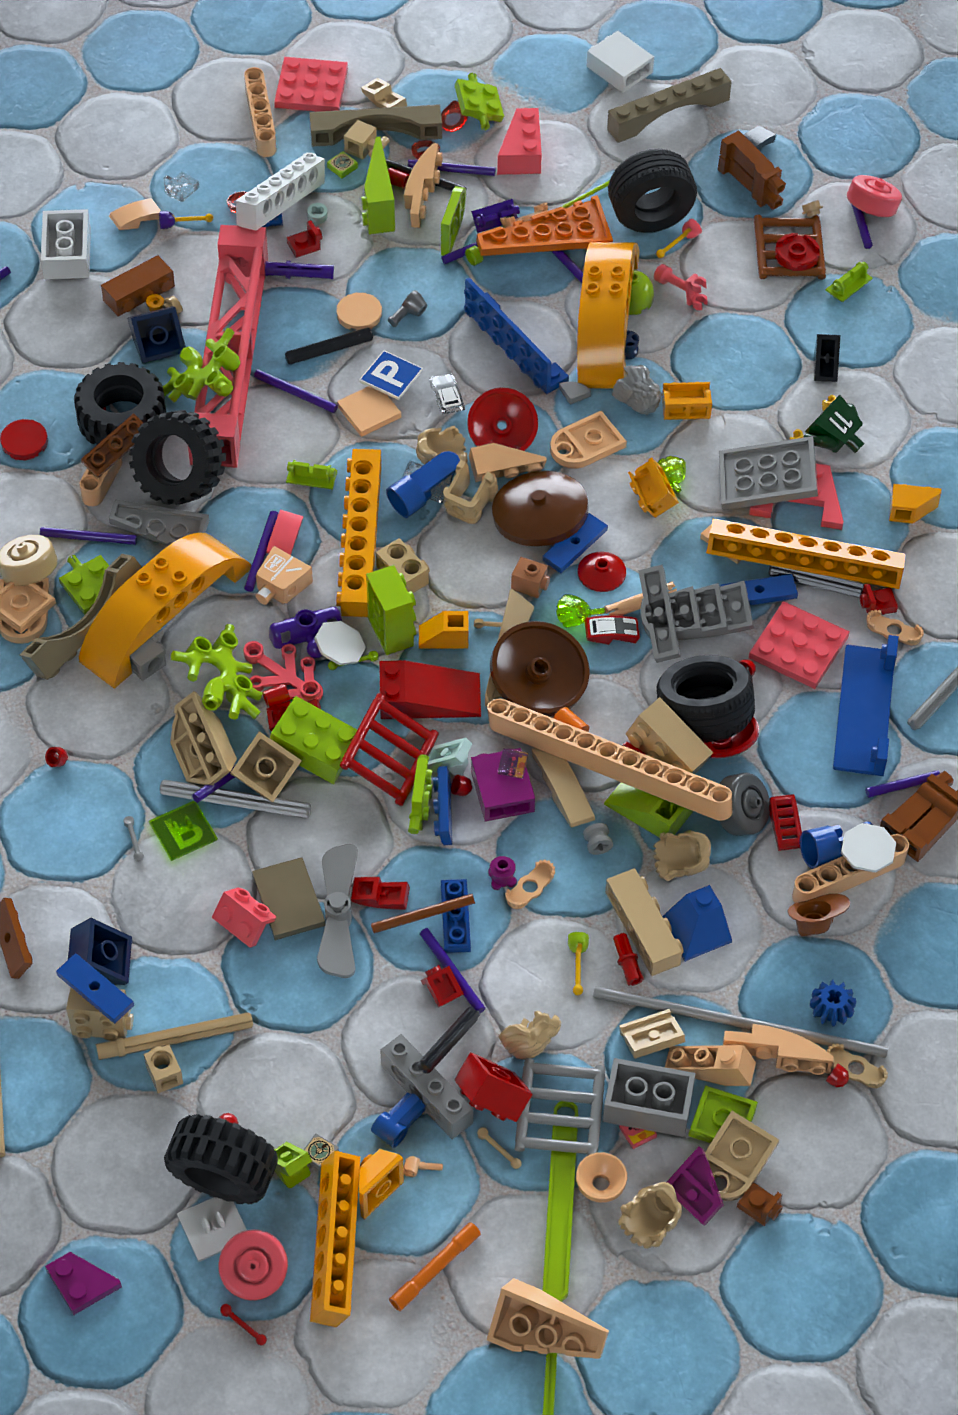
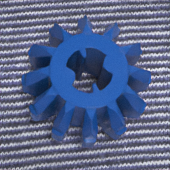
(824, 999)

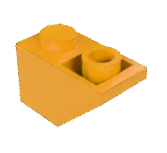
(912, 502)
(445, 631)

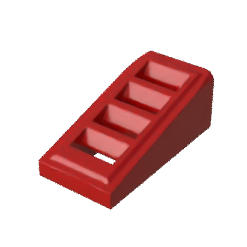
(780, 807)

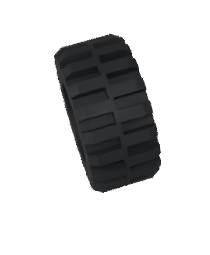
(114, 385)
(149, 462)
(221, 1159)

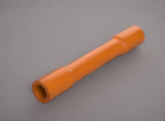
(411, 1288)

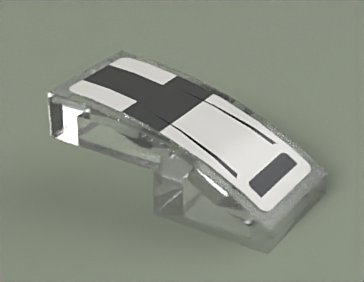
(447, 394)

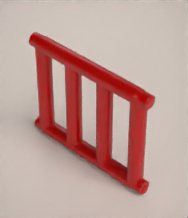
(359, 743)

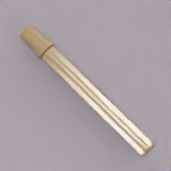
(181, 1034)

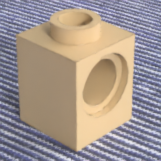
(163, 1078)

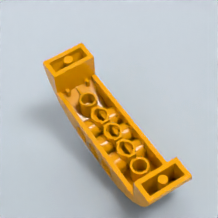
(605, 312)
(153, 599)

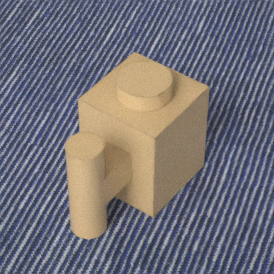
(361, 140)

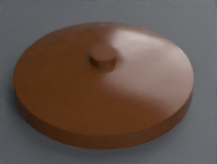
(540, 508)
(539, 667)

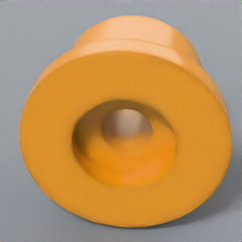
(155, 302)

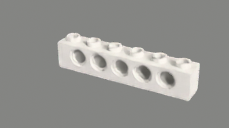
(280, 191)

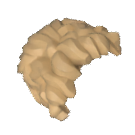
(432, 443)
(682, 854)
(530, 1041)
(651, 1215)

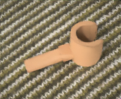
(413, 1163)

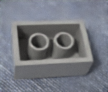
(649, 1097)

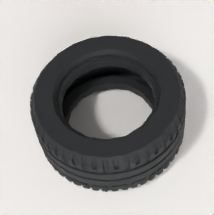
(705, 678)

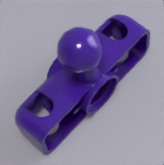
(303, 628)

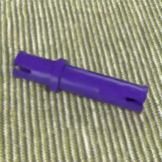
(299, 270)

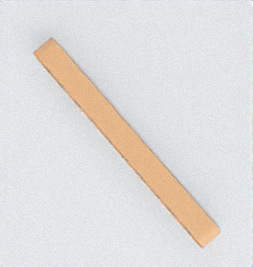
(611, 759)

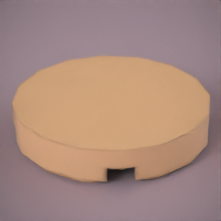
(359, 311)

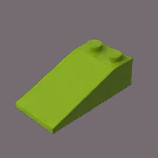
(379, 197)

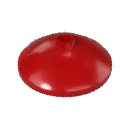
(507, 407)
(736, 744)

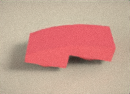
(285, 531)

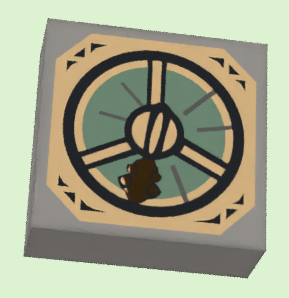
(319, 1150)

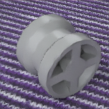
(598, 838)

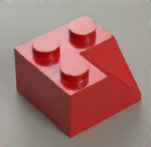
(492, 1088)

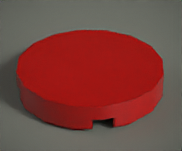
(797, 252)
(24, 439)

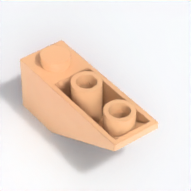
(503, 461)
(714, 1064)

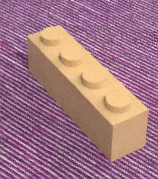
(644, 922)

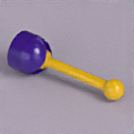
(167, 219)

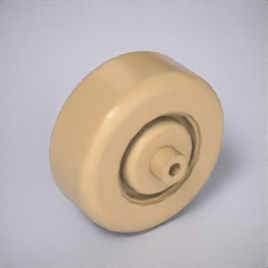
(27, 560)

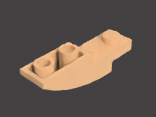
(421, 182)
(789, 1049)

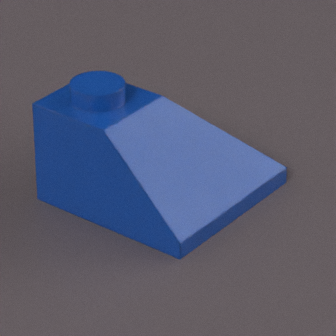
(699, 923)

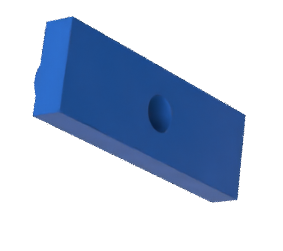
(567, 551)
(770, 589)
(443, 805)
(455, 927)
(85, 979)

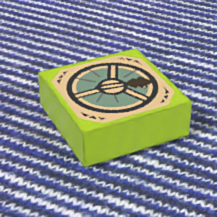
(342, 164)

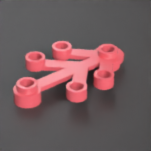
(284, 676)

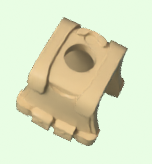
(470, 511)

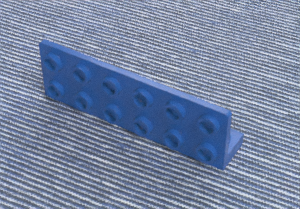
(511, 339)
(865, 708)

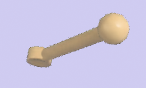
(479, 623)
(483, 1134)

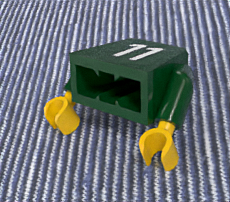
(834, 426)

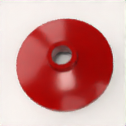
(598, 578)

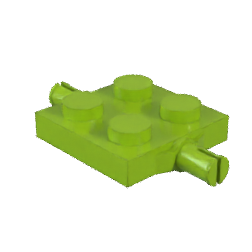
(479, 100)
(84, 581)
(421, 794)

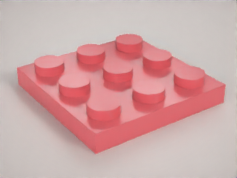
(311, 84)
(799, 645)

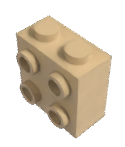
(89, 1022)

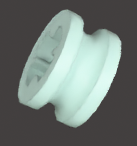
(317, 208)

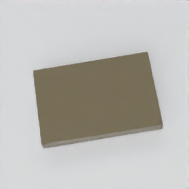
(290, 897)

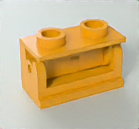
(686, 400)
(653, 488)

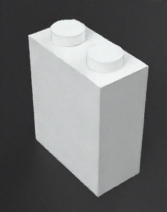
(620, 61)

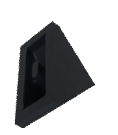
(826, 357)

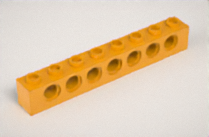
(360, 530)
(806, 553)

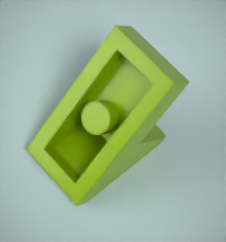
(292, 1164)

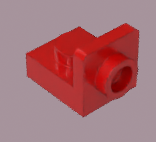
(306, 241)
(878, 600)
(442, 985)

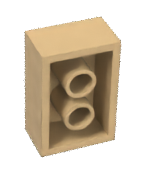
(667, 738)

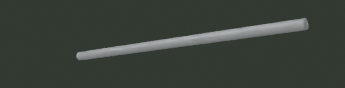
(734, 1020)

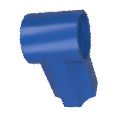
(394, 1125)

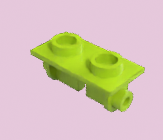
(850, 282)
(313, 476)

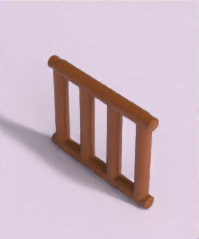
(763, 254)

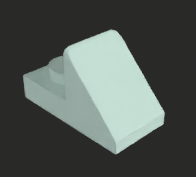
(450, 754)

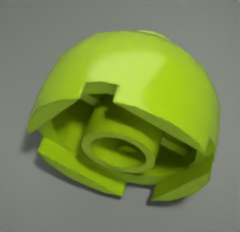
(641, 294)

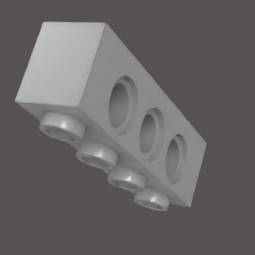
(437, 1095)

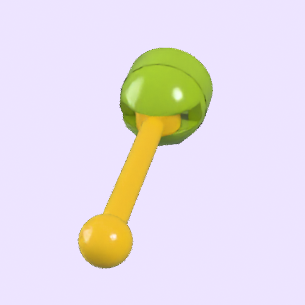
(578, 943)

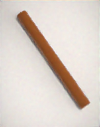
(423, 913)

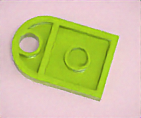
(452, 219)

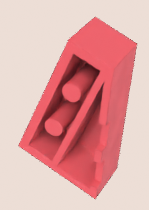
(521, 145)

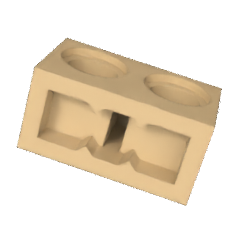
(406, 562)

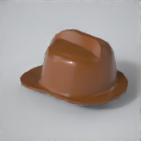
(817, 914)

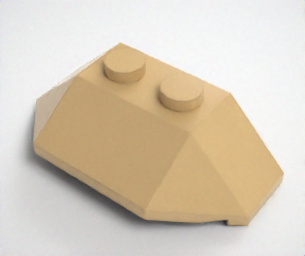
(200, 742)

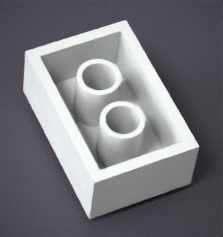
(65, 244)

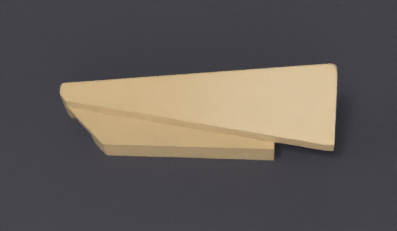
(516, 612)

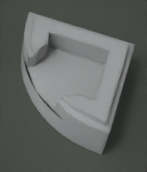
(574, 391)

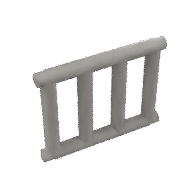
(592, 1123)

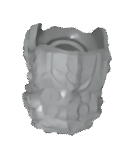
(638, 390)

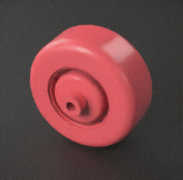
(874, 196)
(253, 1265)

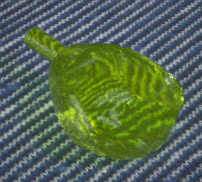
(675, 470)
(574, 610)

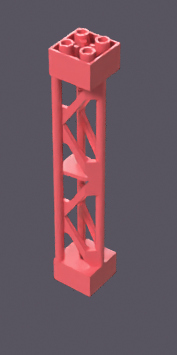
(242, 263)

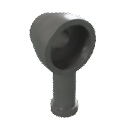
(412, 304)

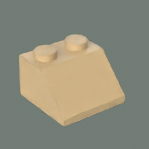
(265, 767)

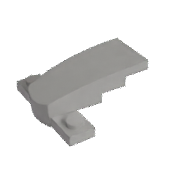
(689, 612)

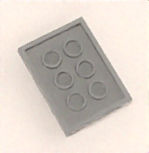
(768, 473)

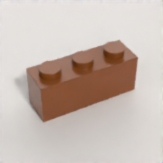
(136, 284)

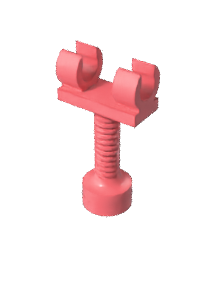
(663, 275)

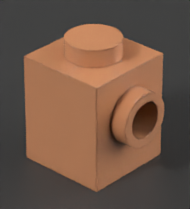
(530, 577)

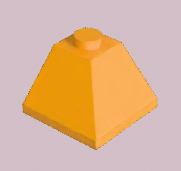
(378, 1179)

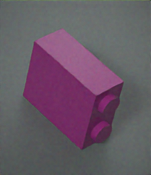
(500, 794)

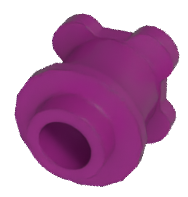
(502, 872)

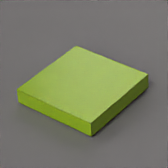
(714, 1109)

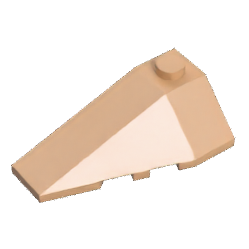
(540, 1323)

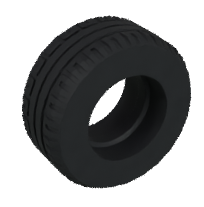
(647, 172)

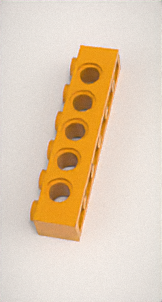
(335, 1239)

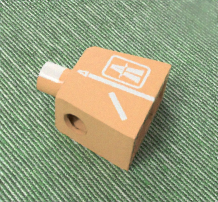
(281, 577)

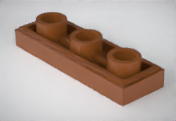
(106, 455)
(13, 940)

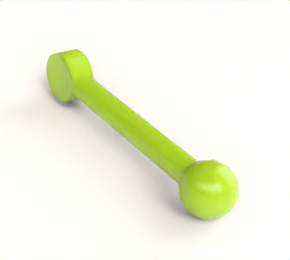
(372, 656)

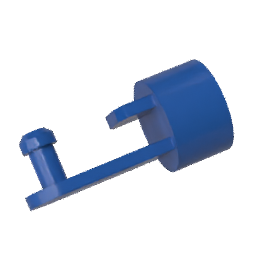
(414, 491)
(822, 845)

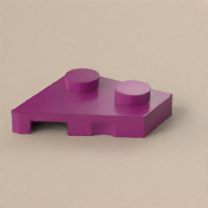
(697, 1187)
(80, 1281)

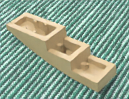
(564, 787)

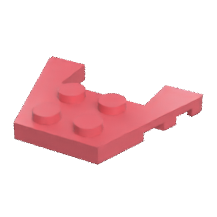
(826, 498)

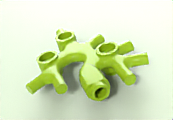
(194, 378)
(220, 655)

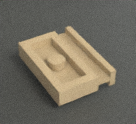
(652, 1033)

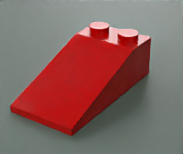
(429, 690)

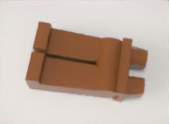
(751, 169)
(925, 814)

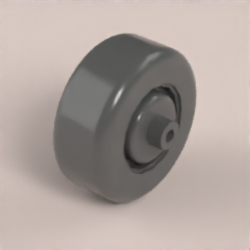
(749, 804)

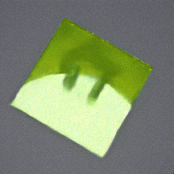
(183, 830)

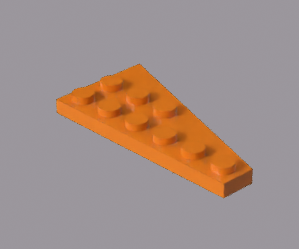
(549, 231)

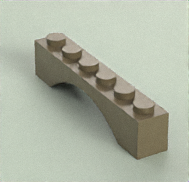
(631, 118)
(417, 121)
(49, 653)

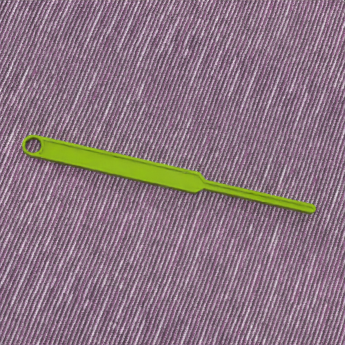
(558, 1236)

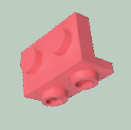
(242, 915)

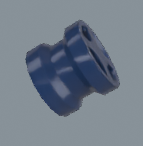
(631, 345)

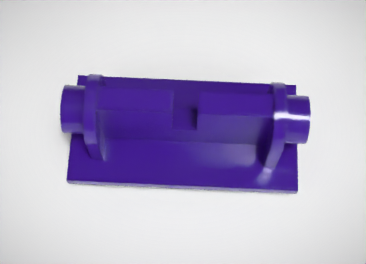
(489, 216)

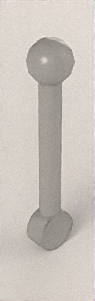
(129, 822)

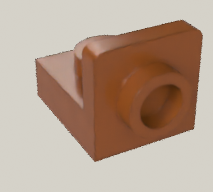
(760, 1204)

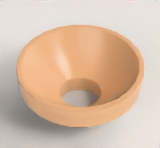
(601, 1166)

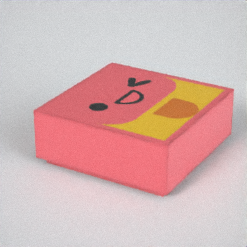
(637, 1137)

